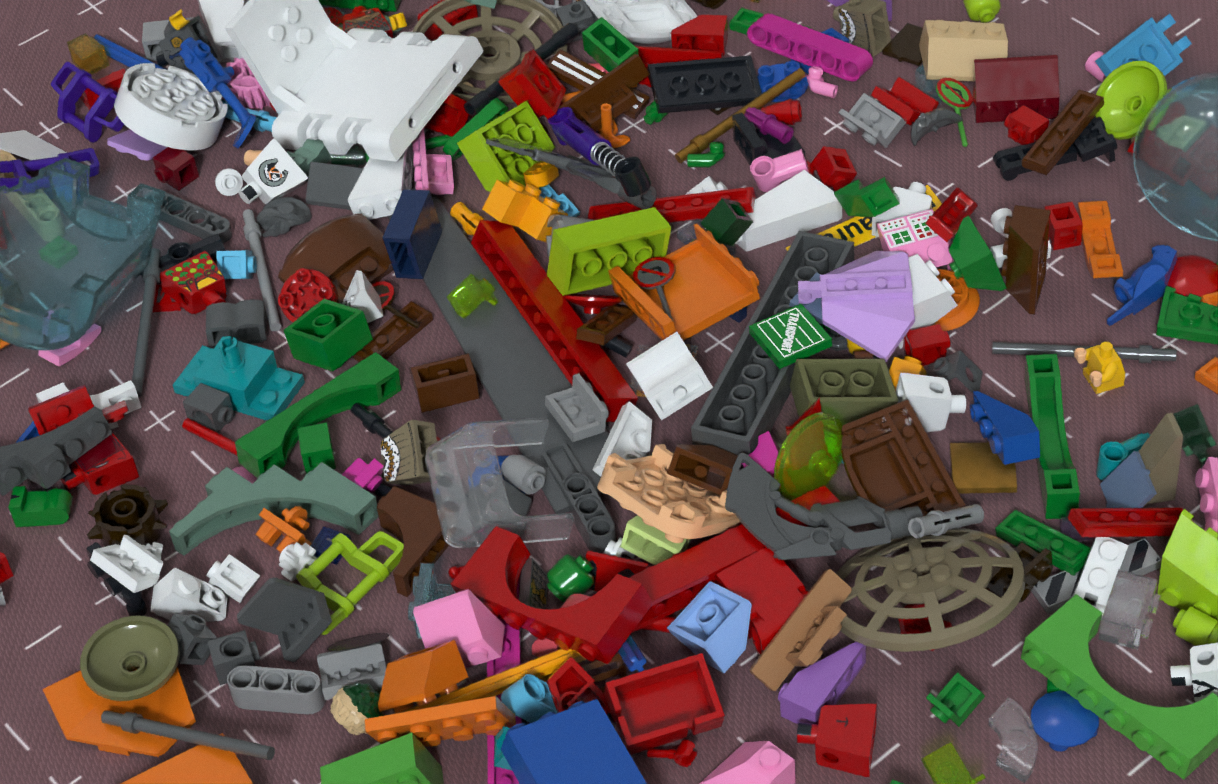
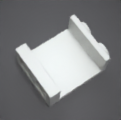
(669, 375)

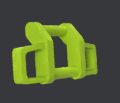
(357, 558)

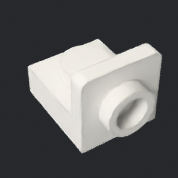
(232, 577)

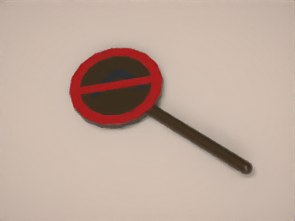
(387, 294)

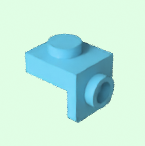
(236, 264)

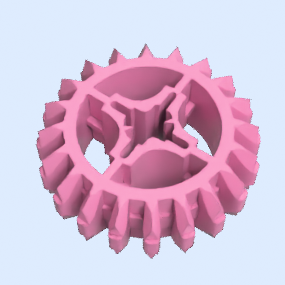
(246, 86)

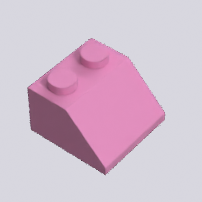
(466, 621)

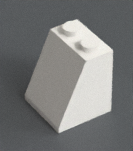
(930, 296)

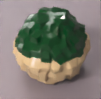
(354, 705)

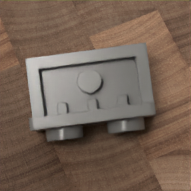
(873, 120)
(578, 410)
(351, 667)

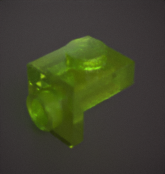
(471, 294)

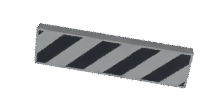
(1059, 588)

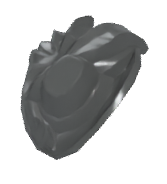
(932, 121)
(281, 215)

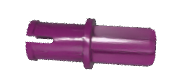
(769, 125)

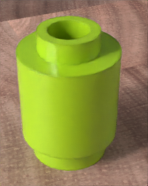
(1196, 627)

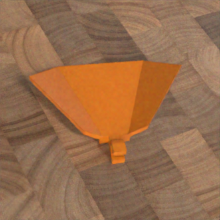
(81, 710)

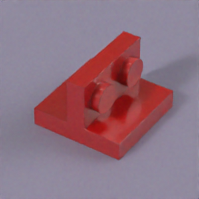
(534, 83)
(449, 117)

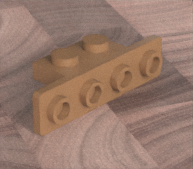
(804, 632)

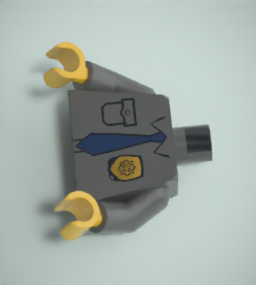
(175, 33)

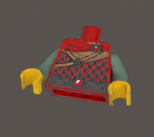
(373, 19)

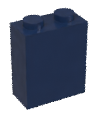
(412, 234)

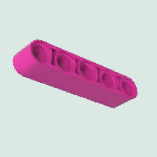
(810, 47)

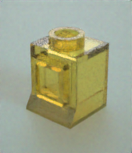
(88, 54)

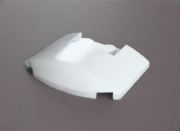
(643, 19)

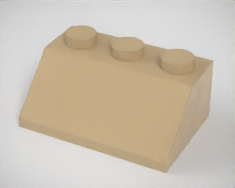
(952, 47)

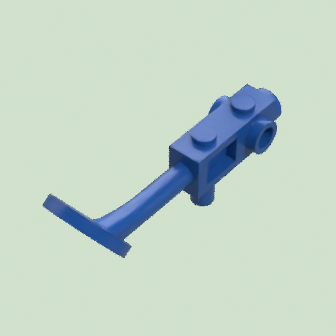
(216, 78)

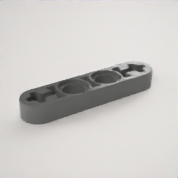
(211, 225)

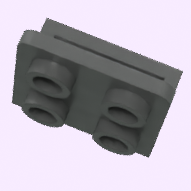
(290, 612)

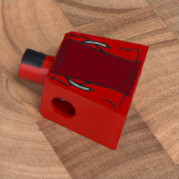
(102, 467)

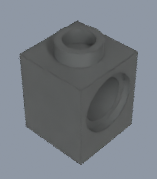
(209, 407)
(232, 652)

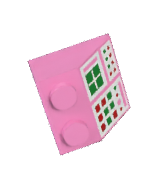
(914, 237)

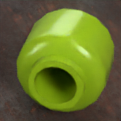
(982, 9)

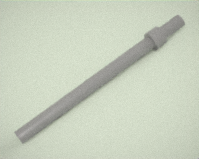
(253, 234)

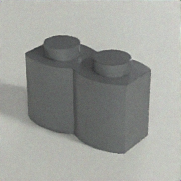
(241, 320)

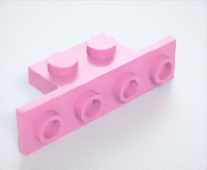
(431, 171)

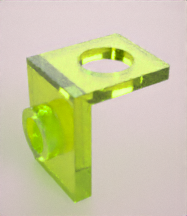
(947, 767)

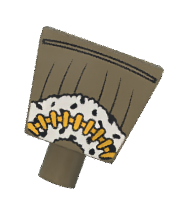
(864, 24)
(405, 453)

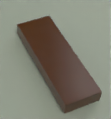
(606, 325)
(395, 333)

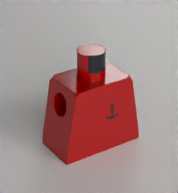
(843, 737)

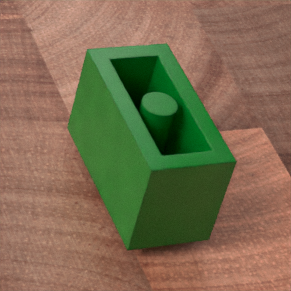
(607, 45)

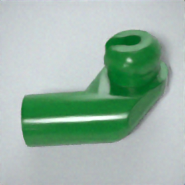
(709, 159)

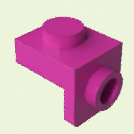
(365, 475)

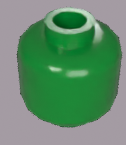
(570, 576)

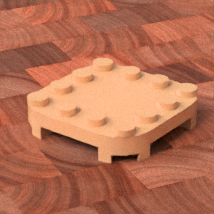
(664, 500)

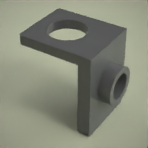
(955, 367)

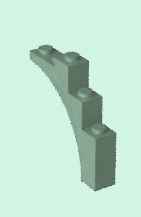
(236, 501)

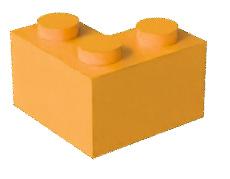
(522, 207)

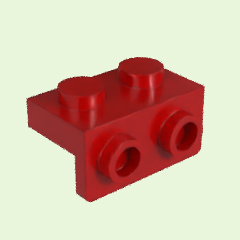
(905, 100)

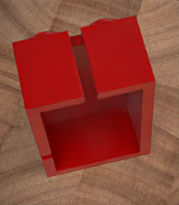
(664, 704)

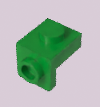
(955, 700)

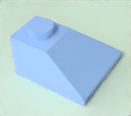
(714, 625)

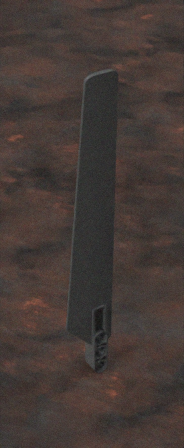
(517, 379)

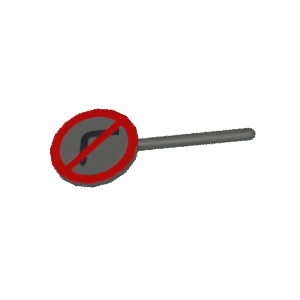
(653, 275)

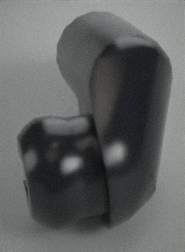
(619, 346)

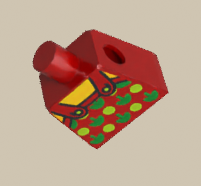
(194, 283)

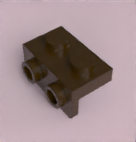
(1036, 568)

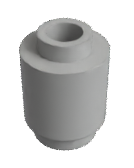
(523, 473)

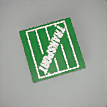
(790, 336)

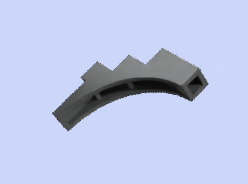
(48, 455)

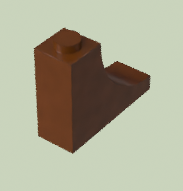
(417, 527)

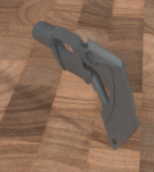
(577, 167)
(755, 494)

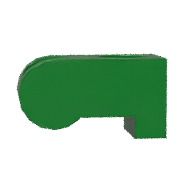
(39, 507)

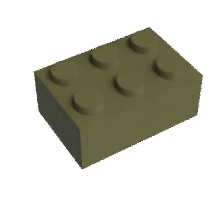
(845, 387)

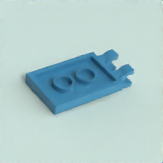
(1148, 45)

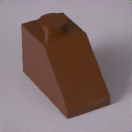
(703, 466)

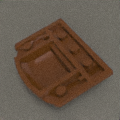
(340, 250)
(896, 463)

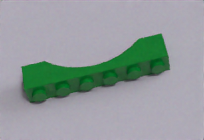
(366, 383)
(1055, 466)

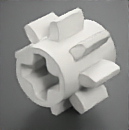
(294, 558)

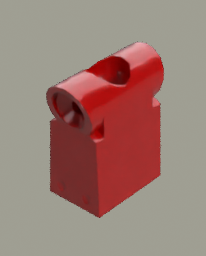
(769, 588)

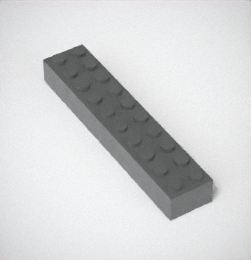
(751, 385)

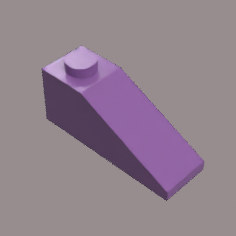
(821, 684)

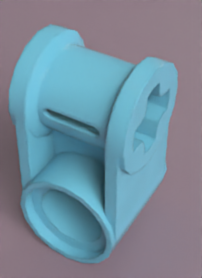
(529, 698)

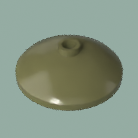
(126, 646)

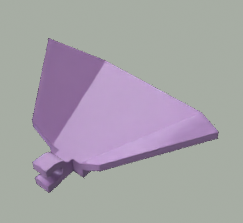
(866, 300)

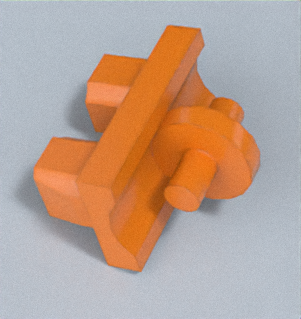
(274, 526)

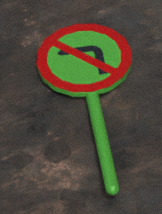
(957, 96)

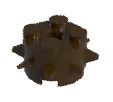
(127, 513)

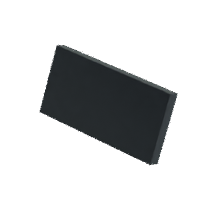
(703, 84)

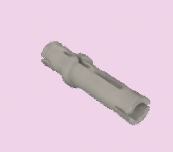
(925, 525)

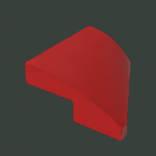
(573, 684)

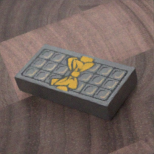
(533, 585)

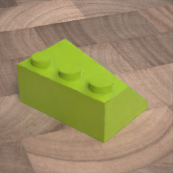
(495, 163)
(1190, 568)

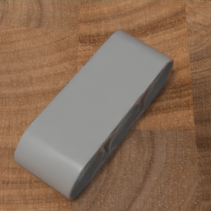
(276, 689)

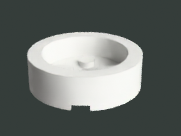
(169, 107)

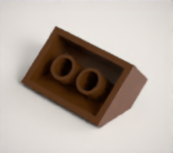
(1026, 254)

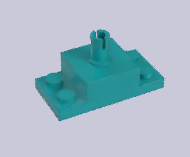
(245, 374)

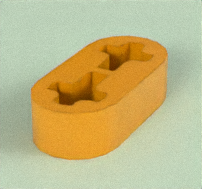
(540, 174)

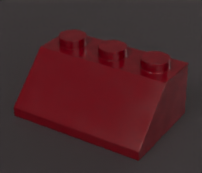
(1010, 83)

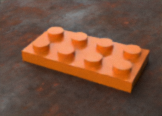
(444, 722)

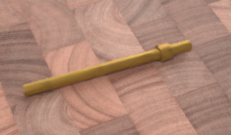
(700, 142)

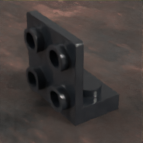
(755, 144)

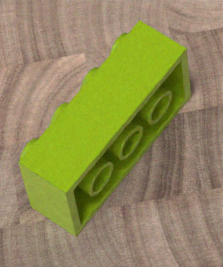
(587, 250)

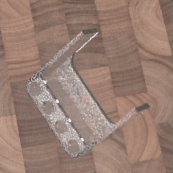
(472, 490)

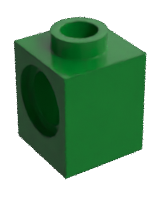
(316, 446)

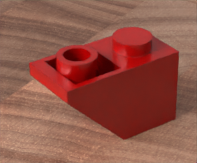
(702, 33)

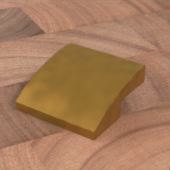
(979, 470)

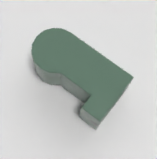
(310, 152)

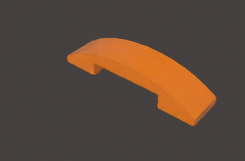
(1098, 240)

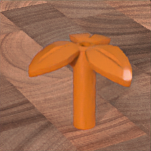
(609, 128)

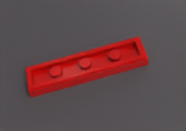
(950, 214)
(1124, 521)

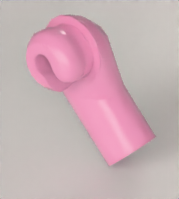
(818, 85)

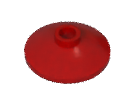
(593, 303)

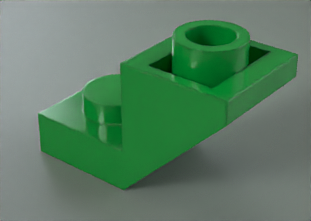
(867, 200)

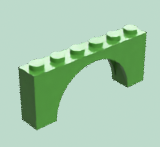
(1172, 735)

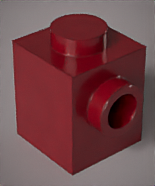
(175, 168)

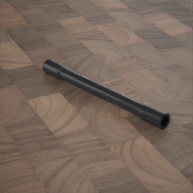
(557, 41)

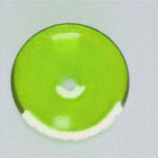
(809, 455)

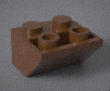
(444, 382)

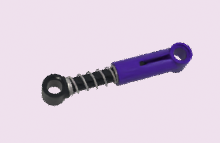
(599, 151)

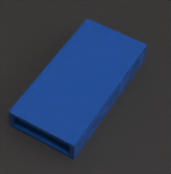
(570, 749)

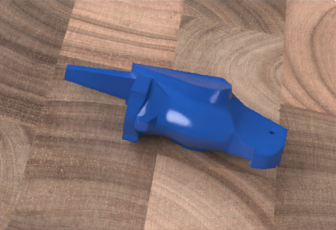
(1145, 283)

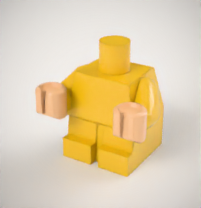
(1103, 368)

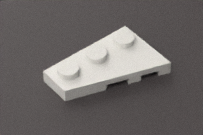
(628, 437)

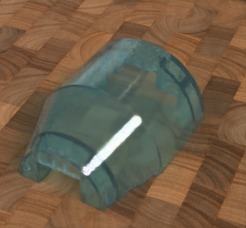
(68, 253)

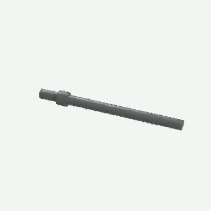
(151, 277)
(1144, 353)
(135, 723)

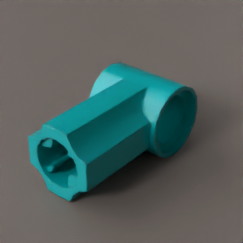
(1114, 453)

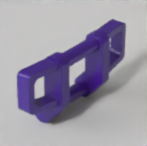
(69, 96)
(20, 168)

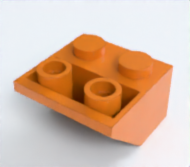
(421, 676)

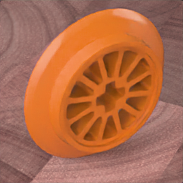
(965, 298)

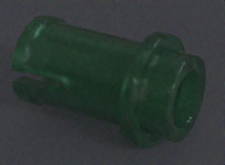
(352, 157)

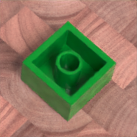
(328, 335)

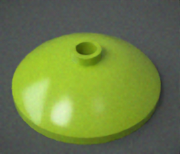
(1129, 96)

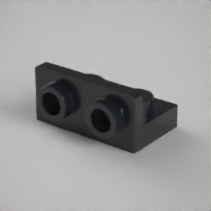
(1095, 141)

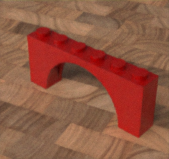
(590, 627)

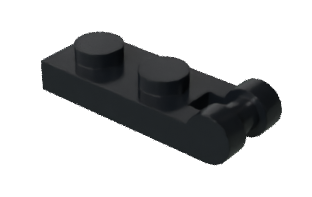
(1011, 160)
(134, 601)

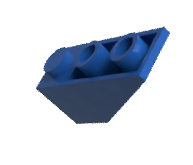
(1009, 431)

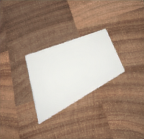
(27, 145)

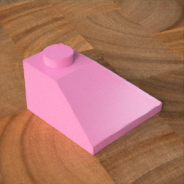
(755, 764)

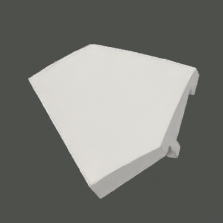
(131, 563)

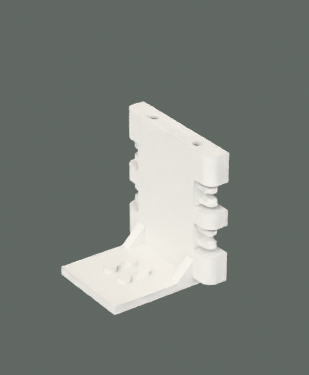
(347, 83)

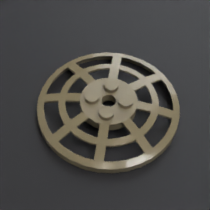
(501, 45)
(926, 578)

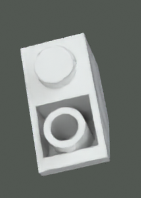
(188, 595)

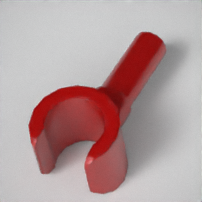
(683, 755)

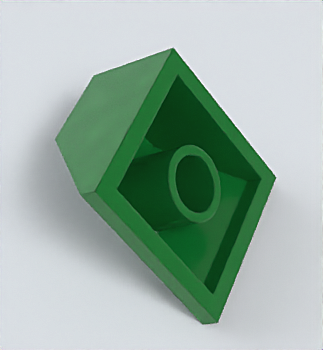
(974, 259)

